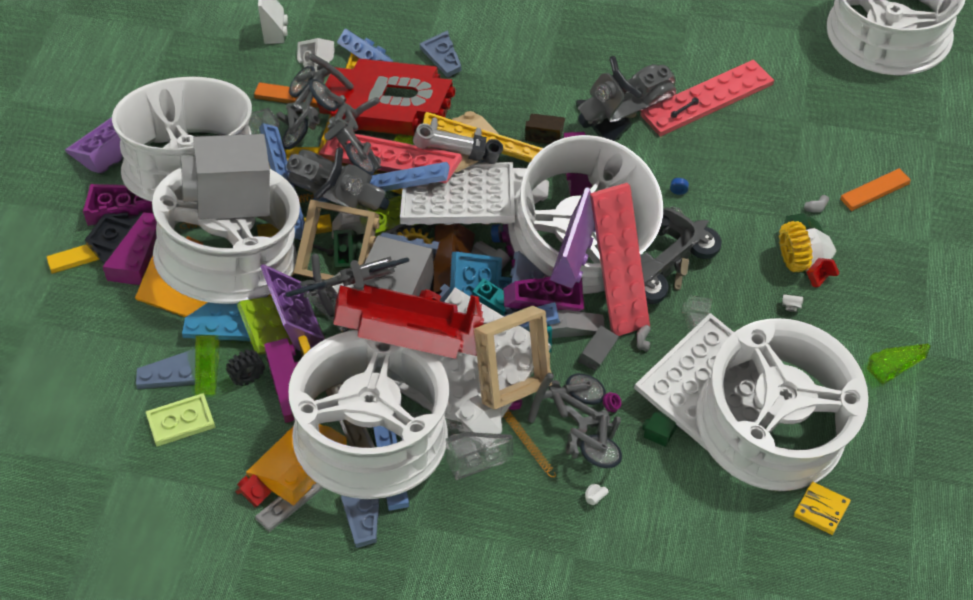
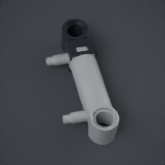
(475, 147)

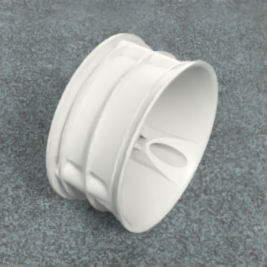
(893, 35)
(167, 114)
(606, 166)
(223, 273)
(786, 398)
(367, 400)

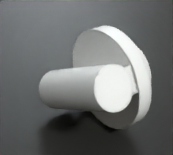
(792, 303)
(595, 493)

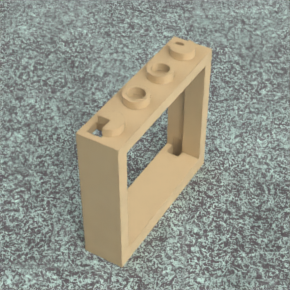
(310, 229)
(487, 362)

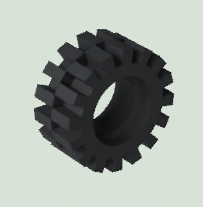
(245, 367)

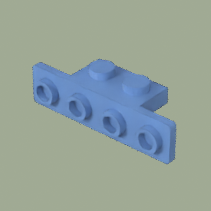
(362, 48)

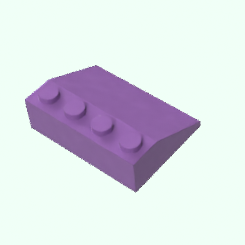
(97, 148)
(575, 243)
(294, 311)

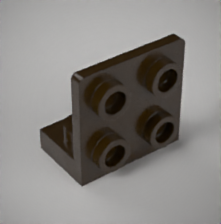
(544, 128)

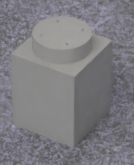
(227, 176)
(408, 277)

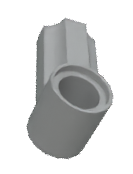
(483, 249)

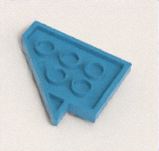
(470, 269)
(217, 320)

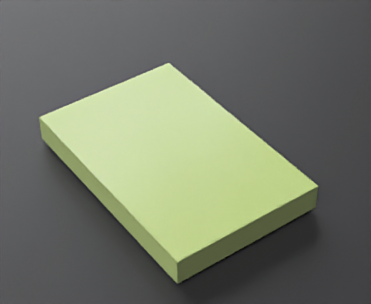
(180, 419)

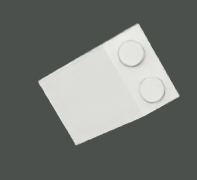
(272, 21)

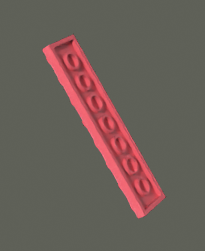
(712, 96)
(396, 155)
(620, 258)

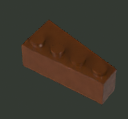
(451, 239)

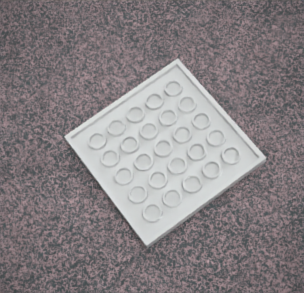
(470, 196)
(512, 358)
(680, 374)

